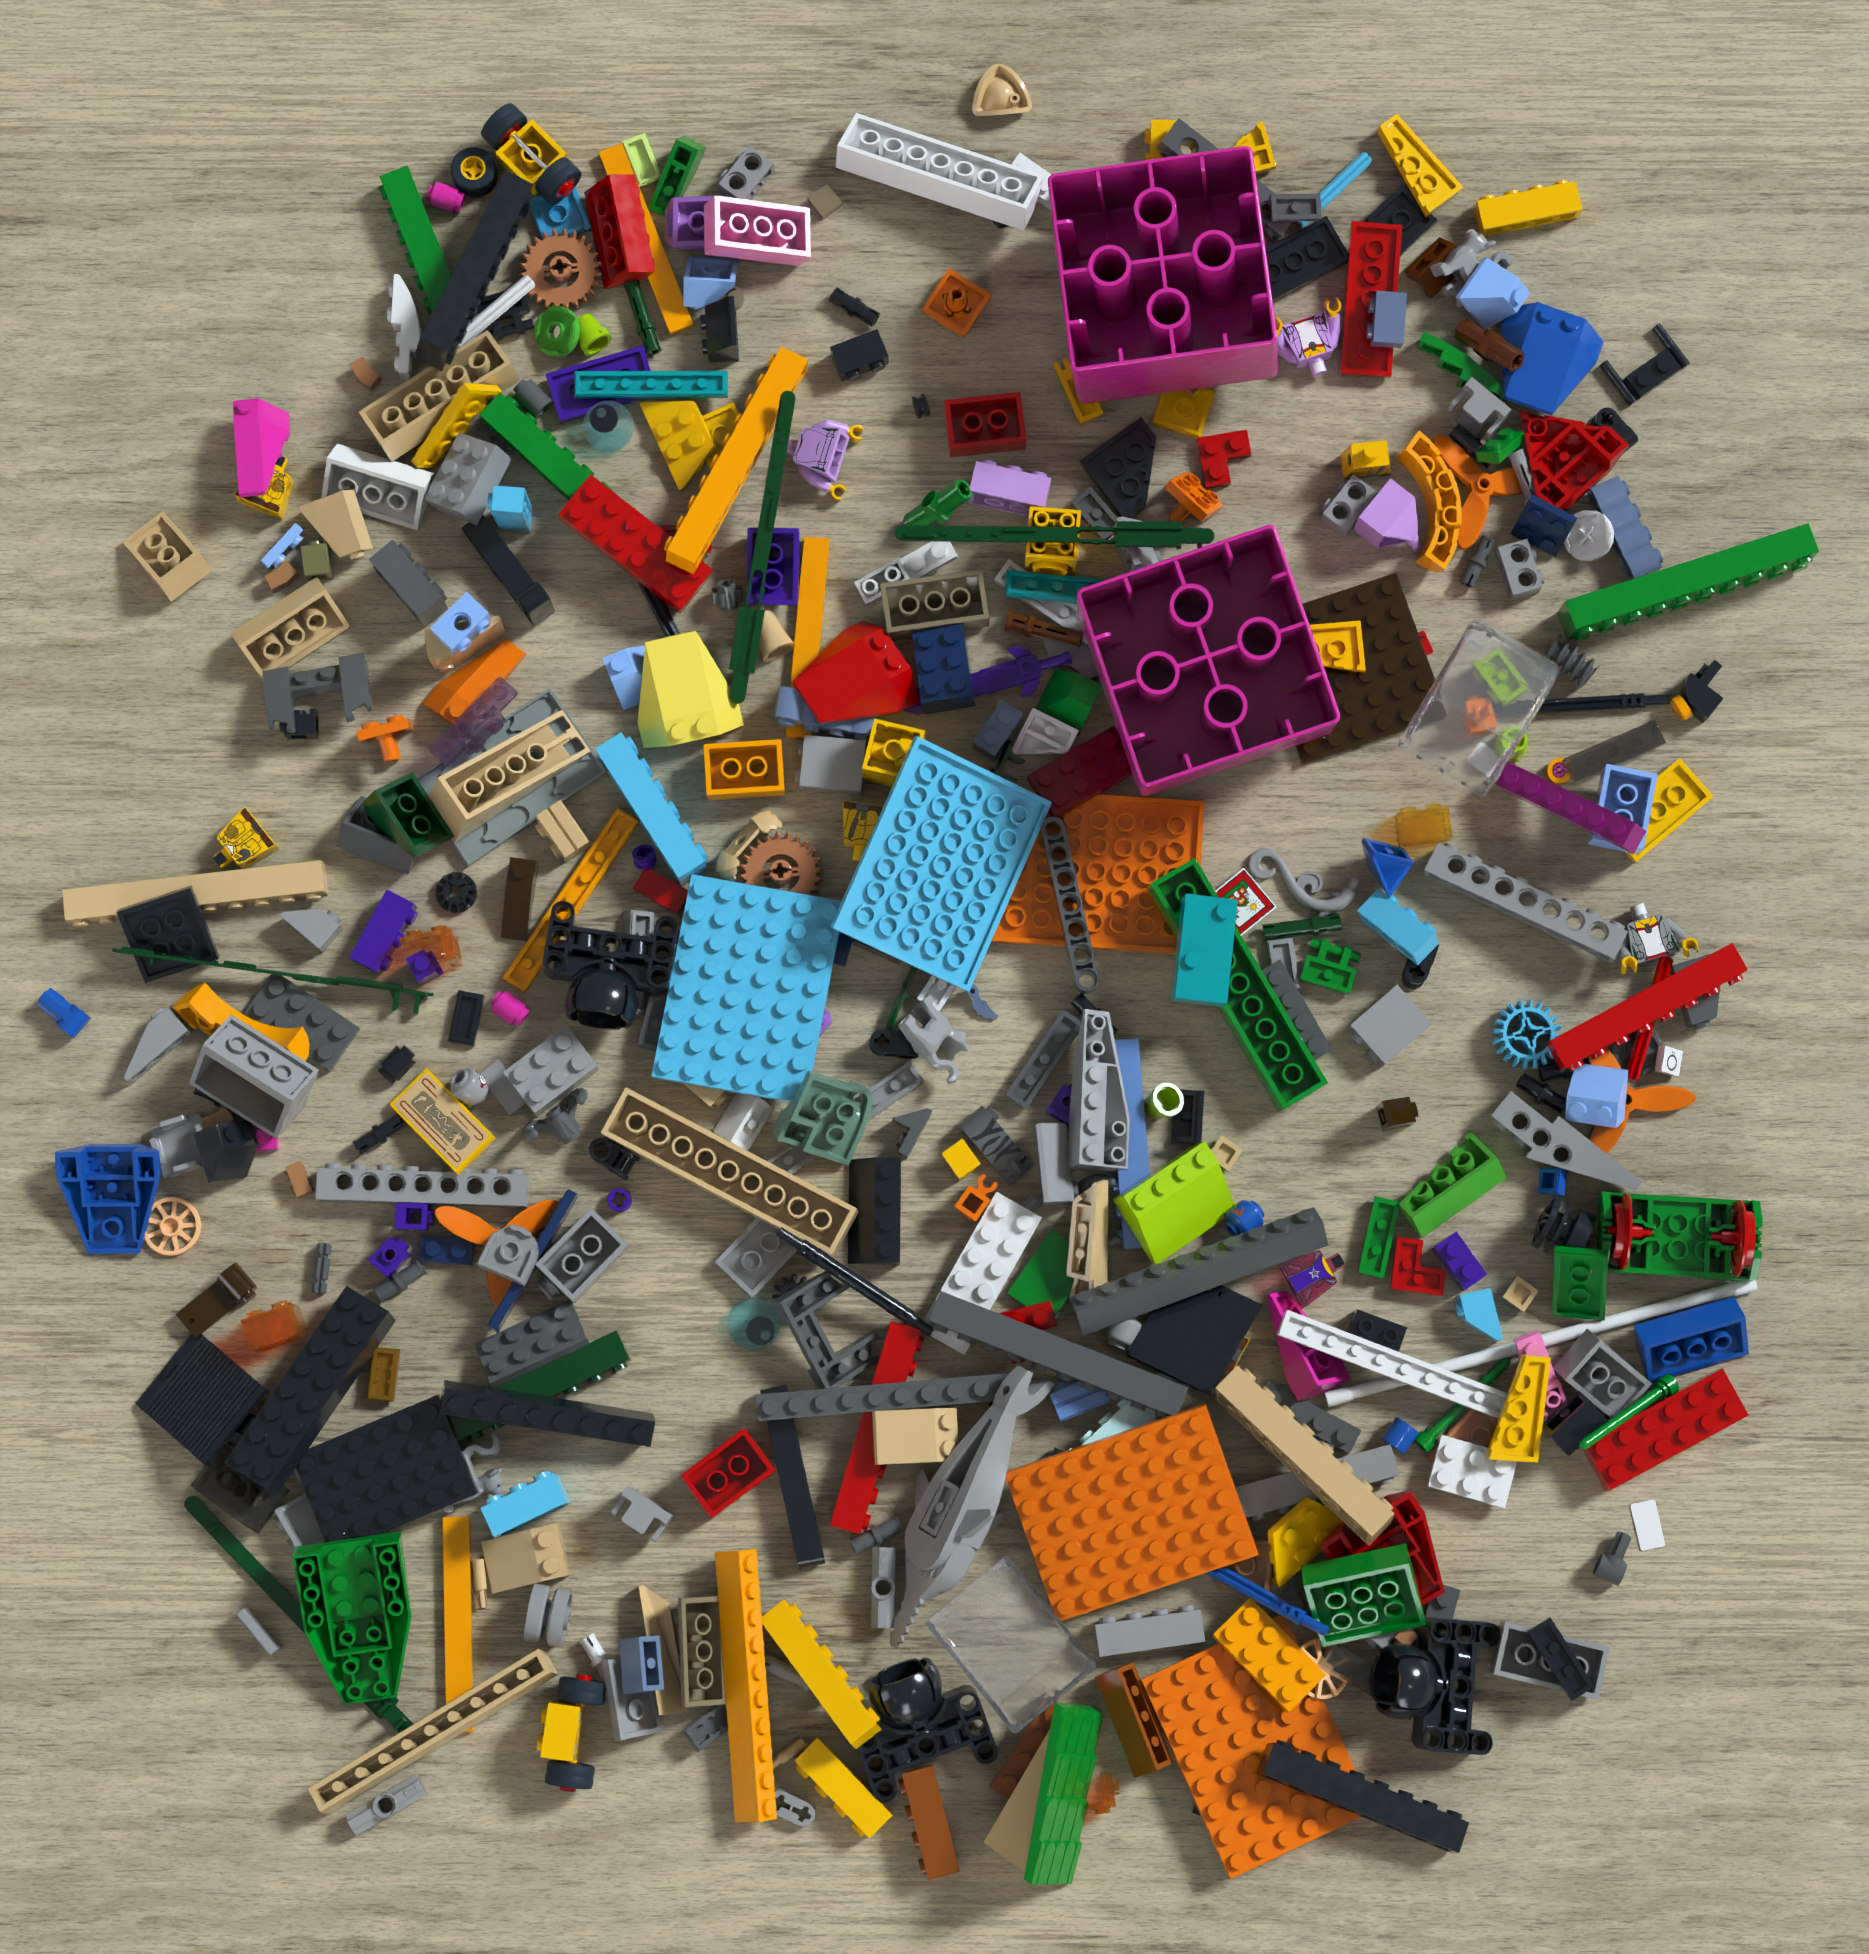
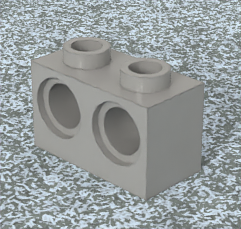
(751, 179)
(1351, 507)
(1513, 570)

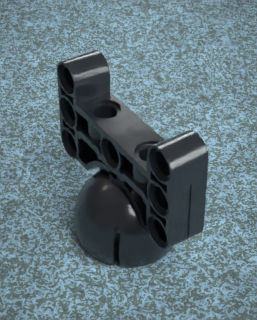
(604, 980)
(1427, 1681)
(914, 1710)

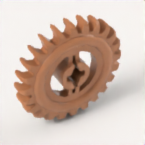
(585, 267)
(783, 847)

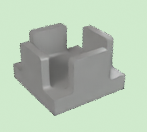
(1479, 409)
(177, 1144)
(642, 1512)

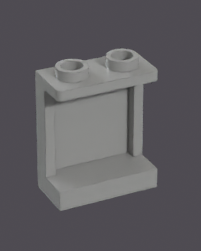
(831, 764)
(1388, 1026)
(299, 1522)

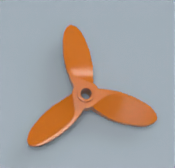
(1476, 506)
(1645, 1098)
(478, 1231)

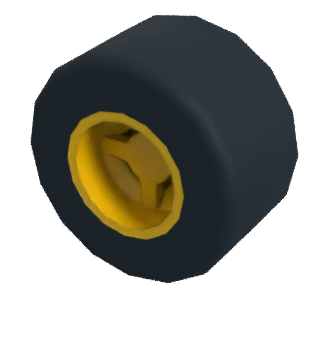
(469, 164)

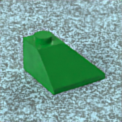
(1069, 698)

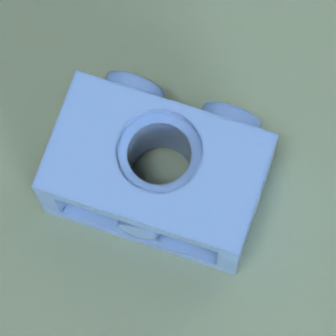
(464, 609)

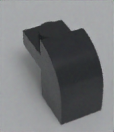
(1698, 695)

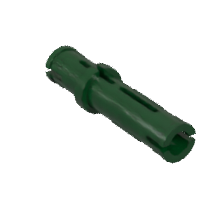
(645, 326)
(1302, 927)

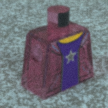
(1311, 1275)

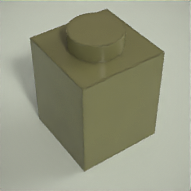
(317, 561)

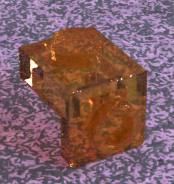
(1109, 1790)

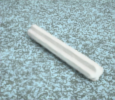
(498, 307)

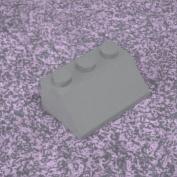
(1052, 1159)

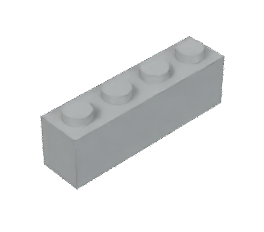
(1149, 1632)

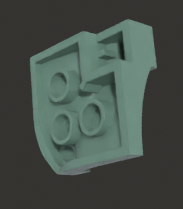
(825, 1117)

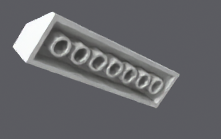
(939, 171)

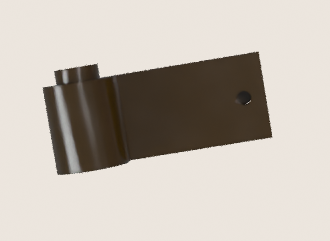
(219, 1299)

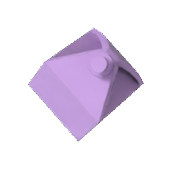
(1390, 519)

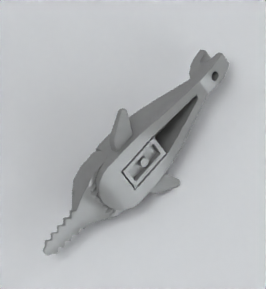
(962, 1499)

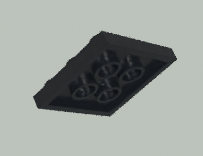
(169, 926)

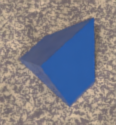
(1387, 863)

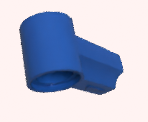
(67, 1016)

